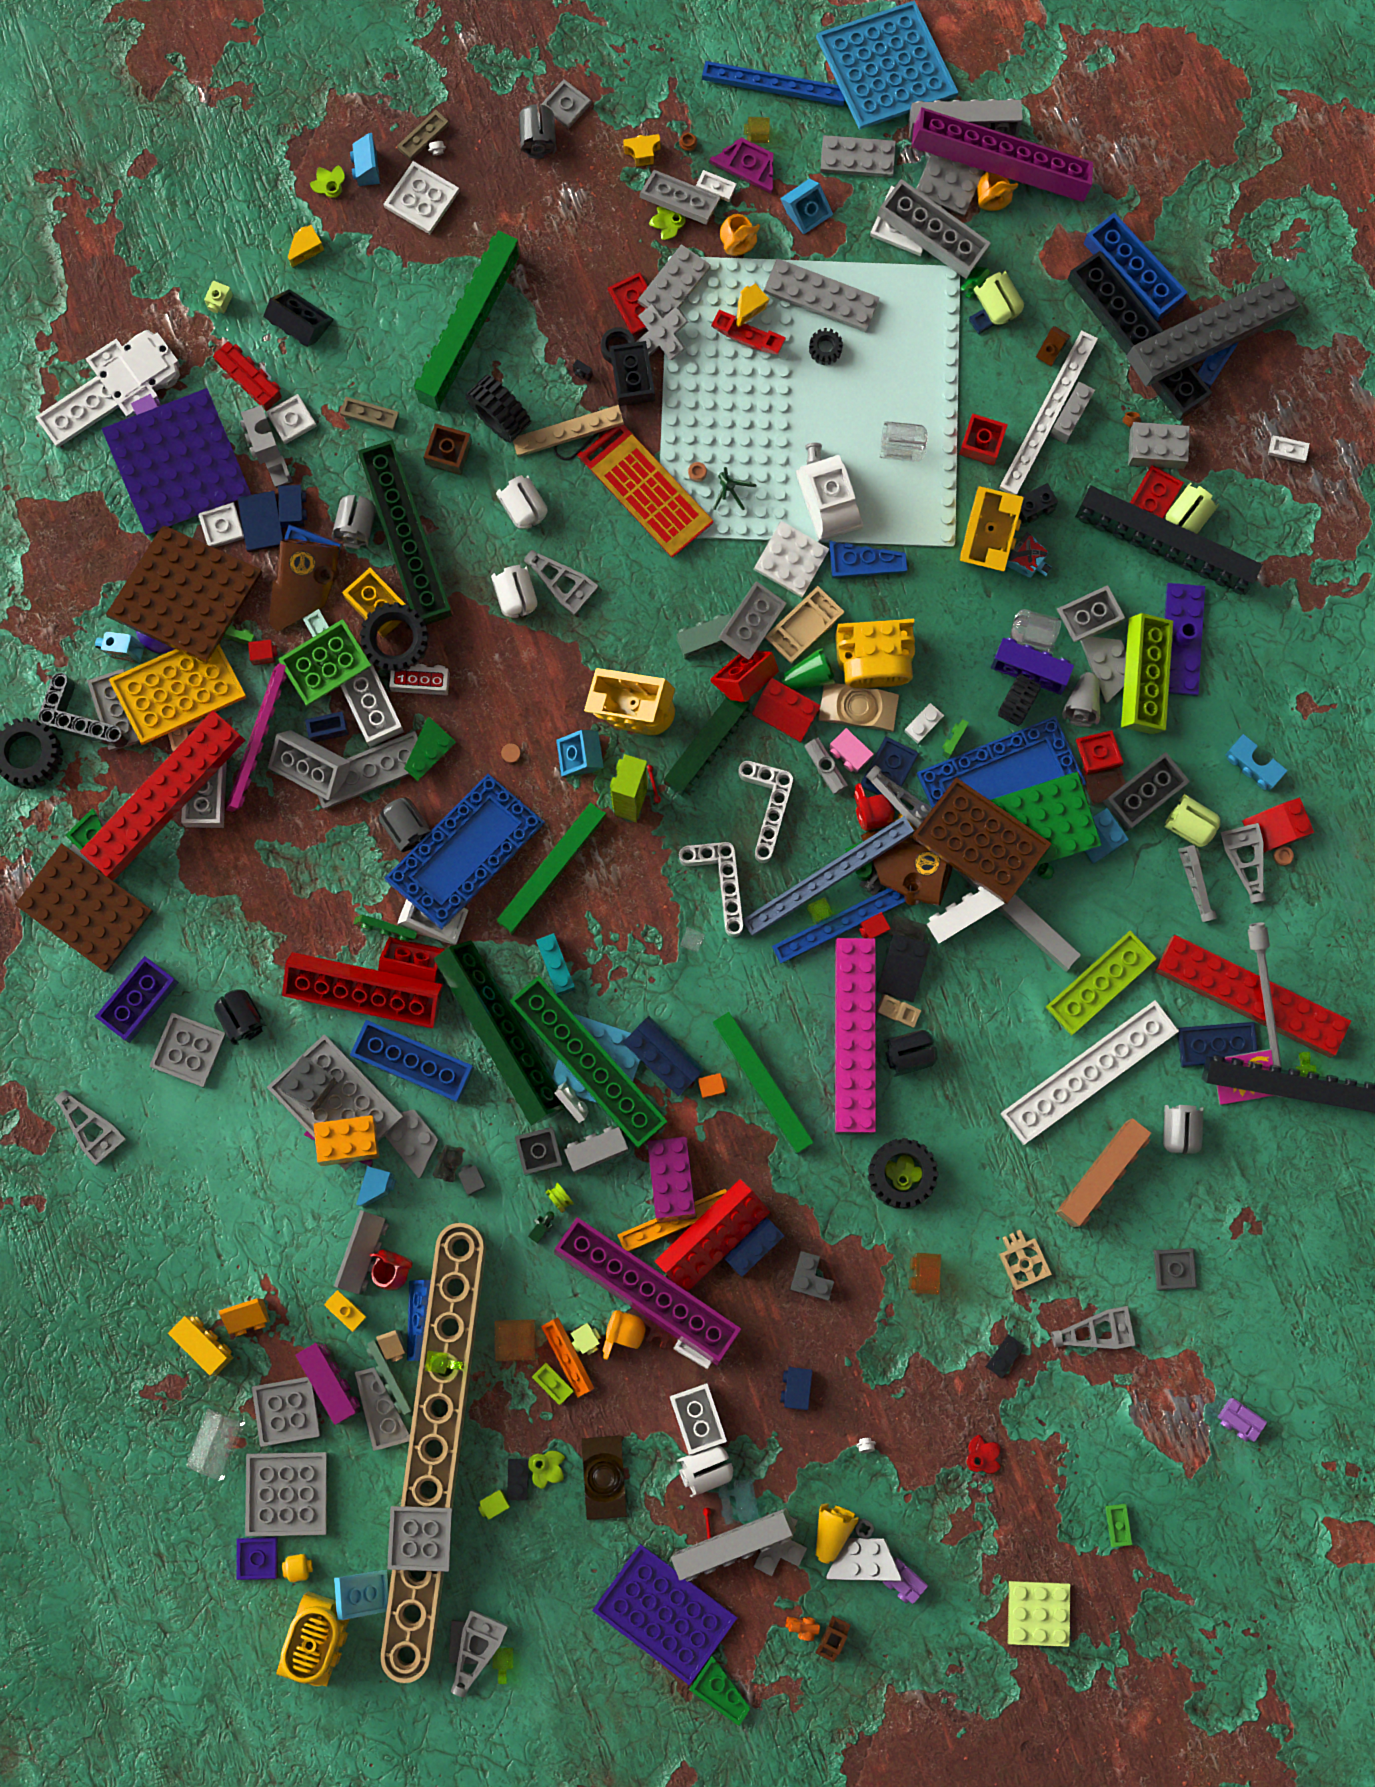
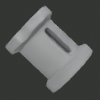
(814, 452)

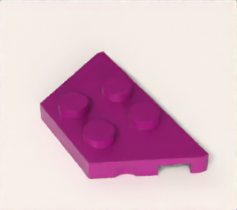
(747, 163)

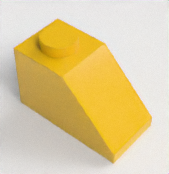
(304, 245)
(750, 303)

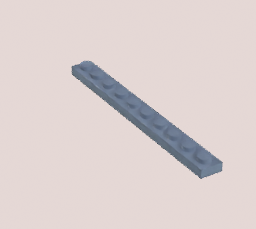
(828, 876)

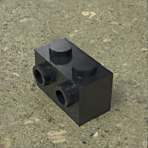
(1037, 503)

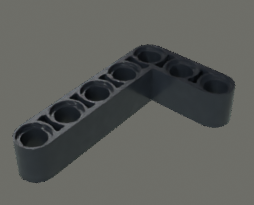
(74, 727)

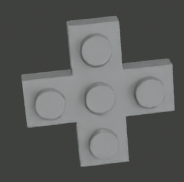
(663, 331)
(789, 1551)

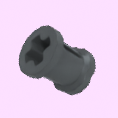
(869, 1531)

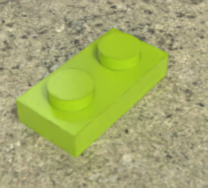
(552, 1384)

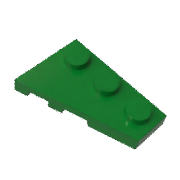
(428, 749)
(85, 829)
(385, 928)
(719, 1692)

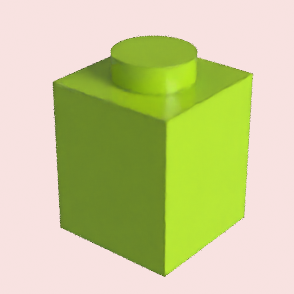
(493, 1504)

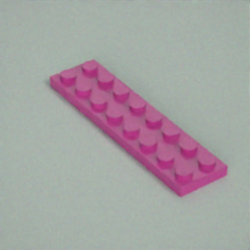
(255, 745)

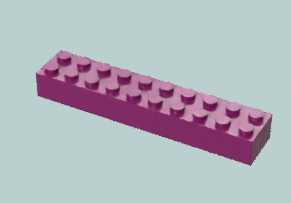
(1002, 154)
(647, 1291)

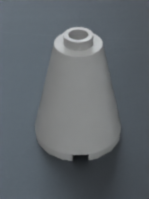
(1084, 702)

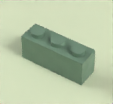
(702, 636)

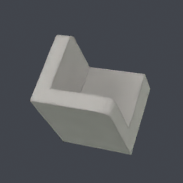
(278, 471)

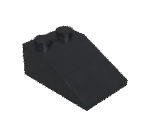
(632, 373)
(903, 968)

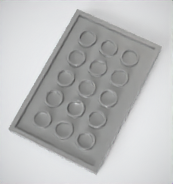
(349, 1098)

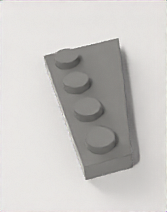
(380, 1413)

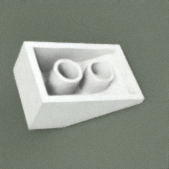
(415, 920)

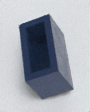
(292, 506)
(326, 727)
(797, 1388)

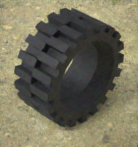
(498, 408)
(380, 617)
(45, 765)
(877, 1173)

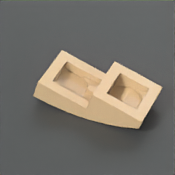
(898, 1011)

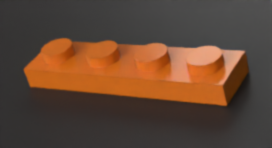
(567, 1357)

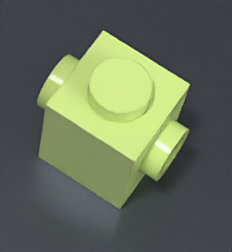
(218, 297)
(585, 1339)

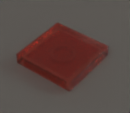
(1103, 783)

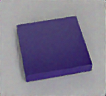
(257, 1558)

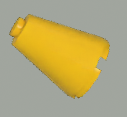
(833, 1531)

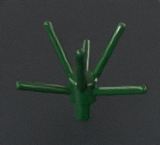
(728, 484)

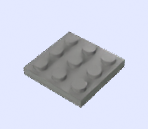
(949, 183)
(188, 1050)
(285, 1411)
(419, 1538)

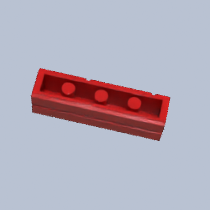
(247, 376)

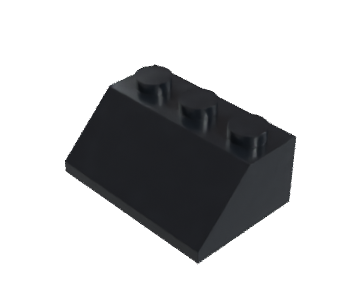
(297, 317)

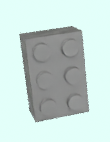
(1158, 445)
(596, 1149)

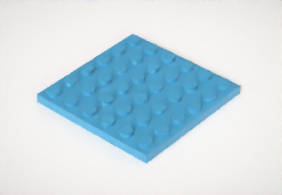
(886, 64)

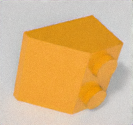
(245, 1316)

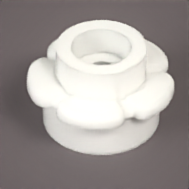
(437, 148)
(866, 1445)

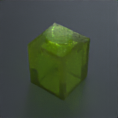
(819, 911)

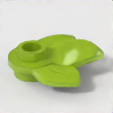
(328, 180)
(665, 222)
(903, 1169)
(549, 1469)

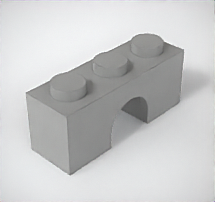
(1072, 412)
(256, 424)

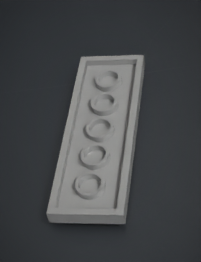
(821, 295)
(374, 769)

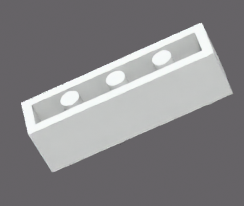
(963, 914)

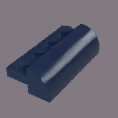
(663, 1056)

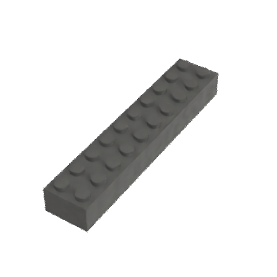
(1212, 331)

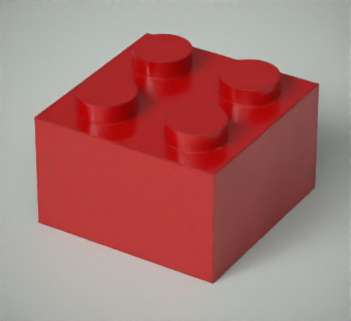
(983, 439)

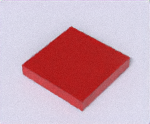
(1099, 752)

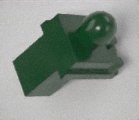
(542, 1226)

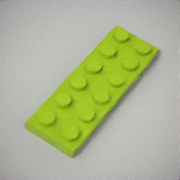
(1100, 983)

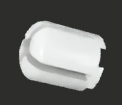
(523, 502)
(515, 591)
(709, 1479)

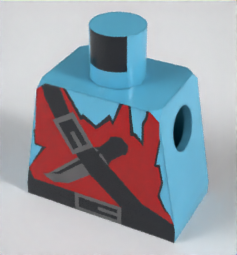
(1029, 557)
(121, 647)

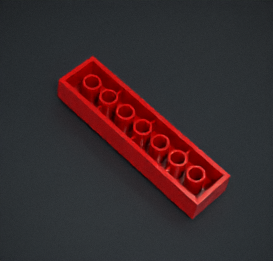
(361, 990)

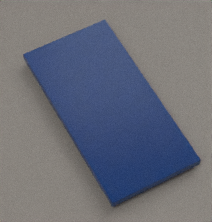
(1005, 764)
(464, 851)

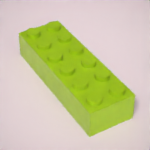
(1147, 673)
(629, 787)

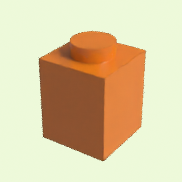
(712, 1085)

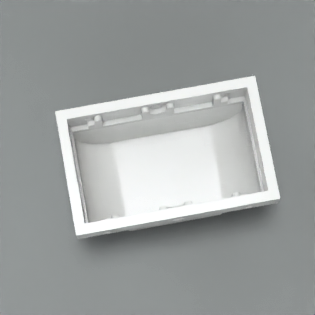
(829, 498)

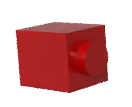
(262, 652)
(874, 927)

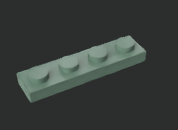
(392, 1386)

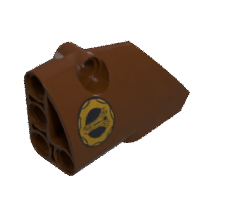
(301, 580)
(913, 871)

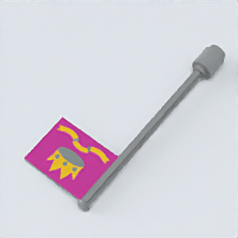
(1259, 942)

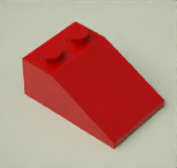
(1282, 824)

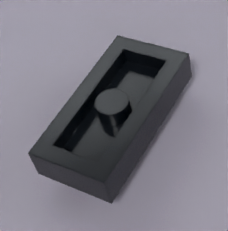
(1004, 1356)
(517, 1479)

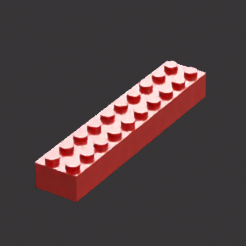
(162, 795)
(1242, 993)

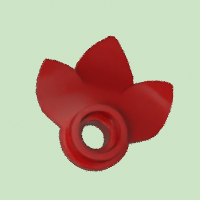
(985, 1454)

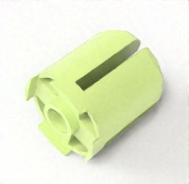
(1000, 298)
(1184, 505)
(1193, 822)

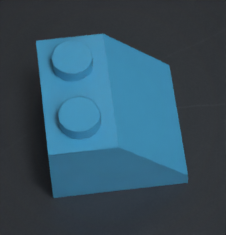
(365, 160)
(807, 205)
(580, 753)
(1110, 835)
(375, 1186)

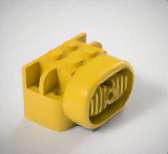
(986, 546)
(876, 653)
(632, 701)
(318, 1624)

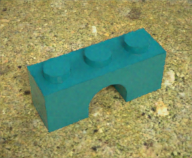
(555, 964)

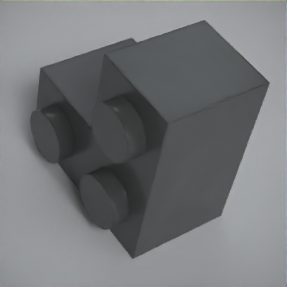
(806, 1282)

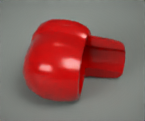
(873, 811)
(390, 1270)

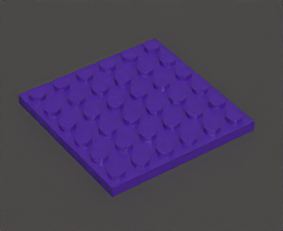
(176, 461)

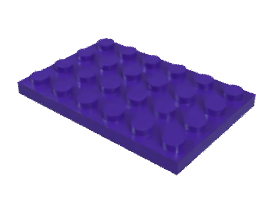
(664, 1614)

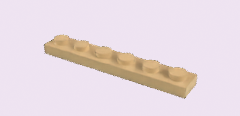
(568, 431)

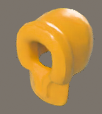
(994, 192)
(738, 235)
(624, 1330)

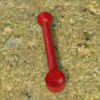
(657, 799)
(706, 1511)

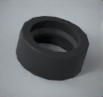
(612, 333)

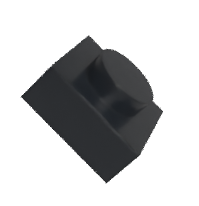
(582, 370)

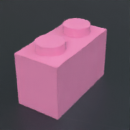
(850, 751)

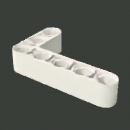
(773, 807)
(725, 880)

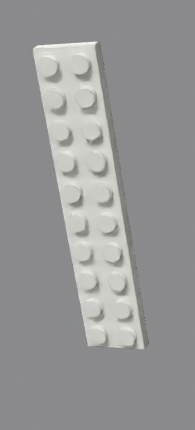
(1089, 1072)

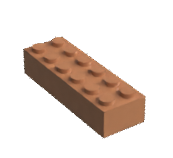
(1103, 1172)

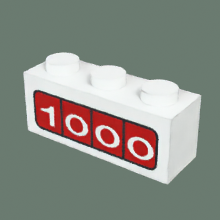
(421, 680)

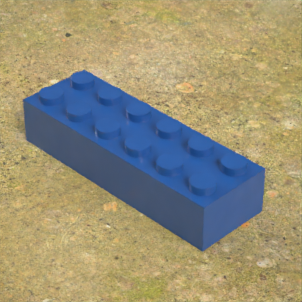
(1136, 266)
(412, 1061)

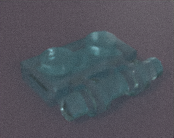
(744, 1498)

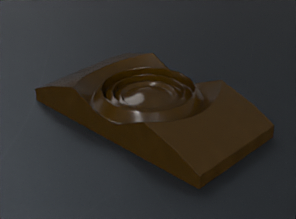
(604, 1477)

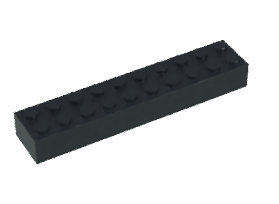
(1130, 324)
(1168, 540)

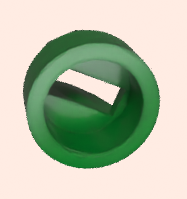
(1045, 871)

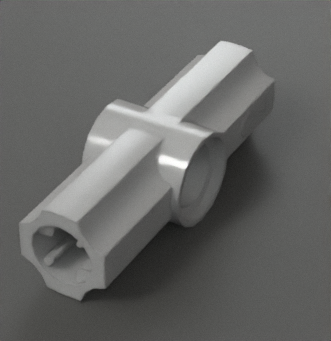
(832, 776)

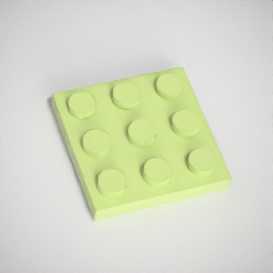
(1039, 1613)

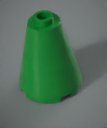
(810, 672)

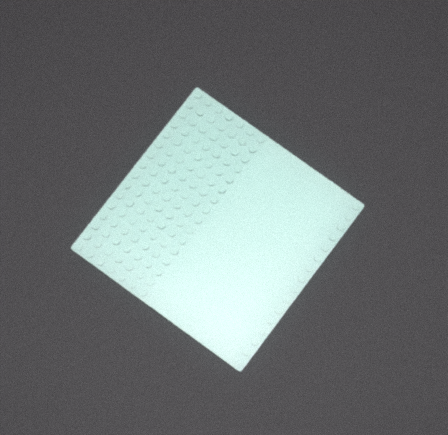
(763, 408)

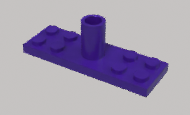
(1185, 608)

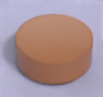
(697, 472)
(510, 753)
(1283, 856)

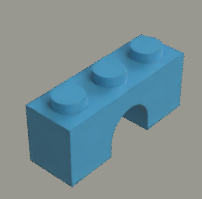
(1241, 755)

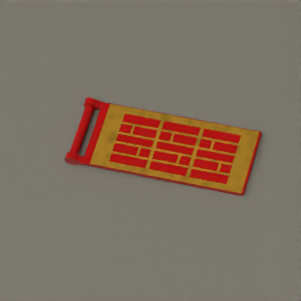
(647, 490)

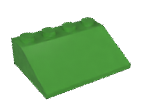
(325, 662)

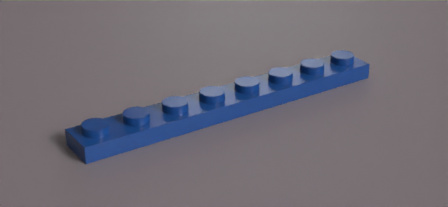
(772, 83)
(837, 924)

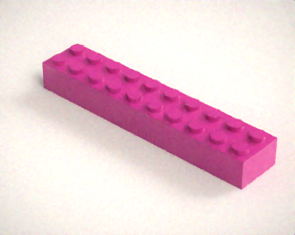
(855, 1036)

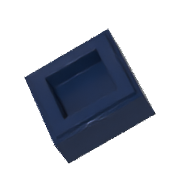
(981, 321)

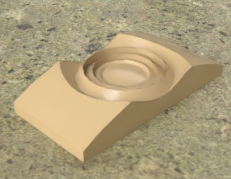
(804, 625)
(859, 707)

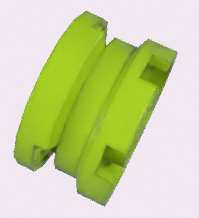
(559, 1197)

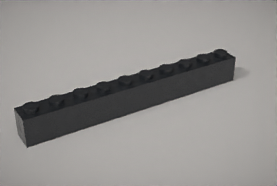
(1289, 1083)

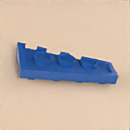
(864, 561)
(417, 1312)

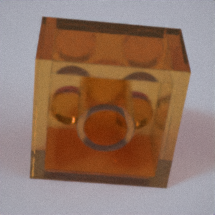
(925, 1274)
(515, 1340)

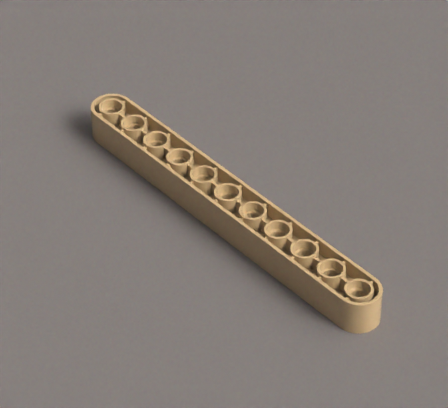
(427, 1426)

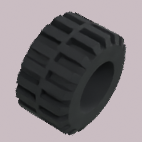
(1019, 700)

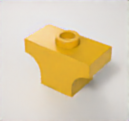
(642, 148)
(345, 1310)

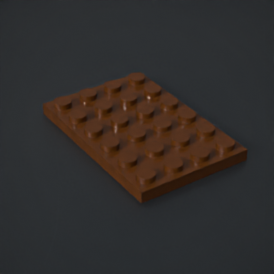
(981, 840)
(84, 908)

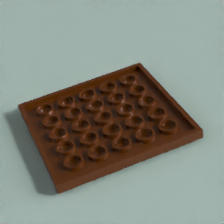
(184, 593)

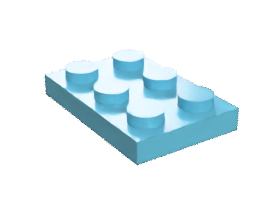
(361, 1594)

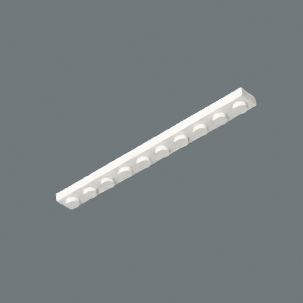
(1048, 413)

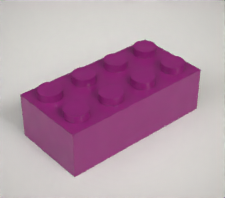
(671, 1179)
(328, 1383)

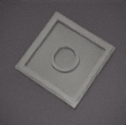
(567, 103)

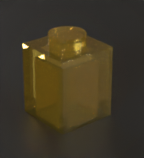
(757, 129)

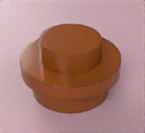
(688, 141)
(1131, 417)

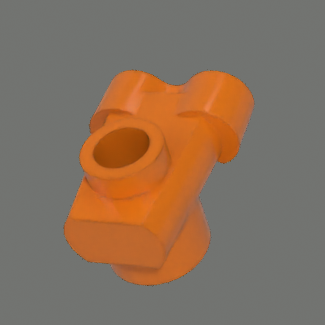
(806, 1628)

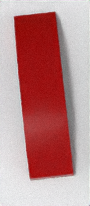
(747, 334)

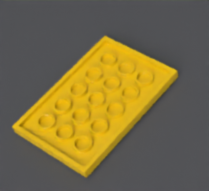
(175, 692)

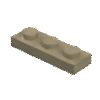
(423, 135)
(369, 413)

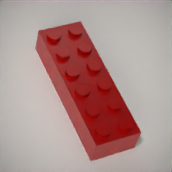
(712, 1236)

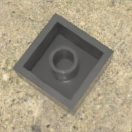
(308, 1084)
(538, 1151)

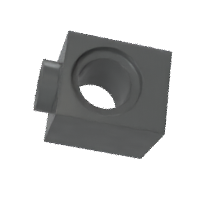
(471, 1179)

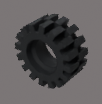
(825, 356)

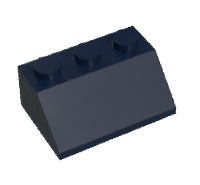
(753, 1246)

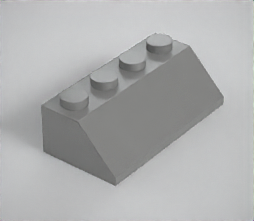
(308, 764)
(356, 1261)

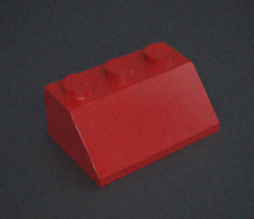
(745, 677)
(786, 710)
(410, 959)

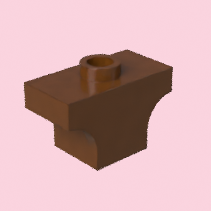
(1053, 345)
(833, 1638)

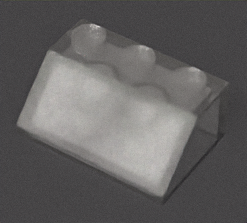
(215, 1444)

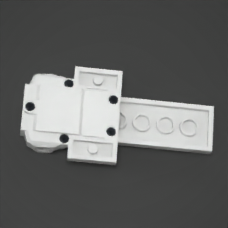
(122, 378)

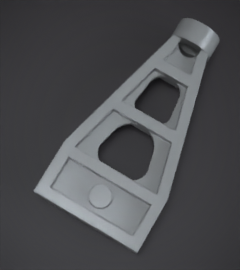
(577, 596)
(887, 788)
(1243, 837)
(1190, 859)
(105, 1143)
(1120, 1328)
(483, 1627)

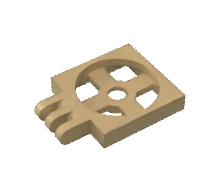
(1017, 1247)

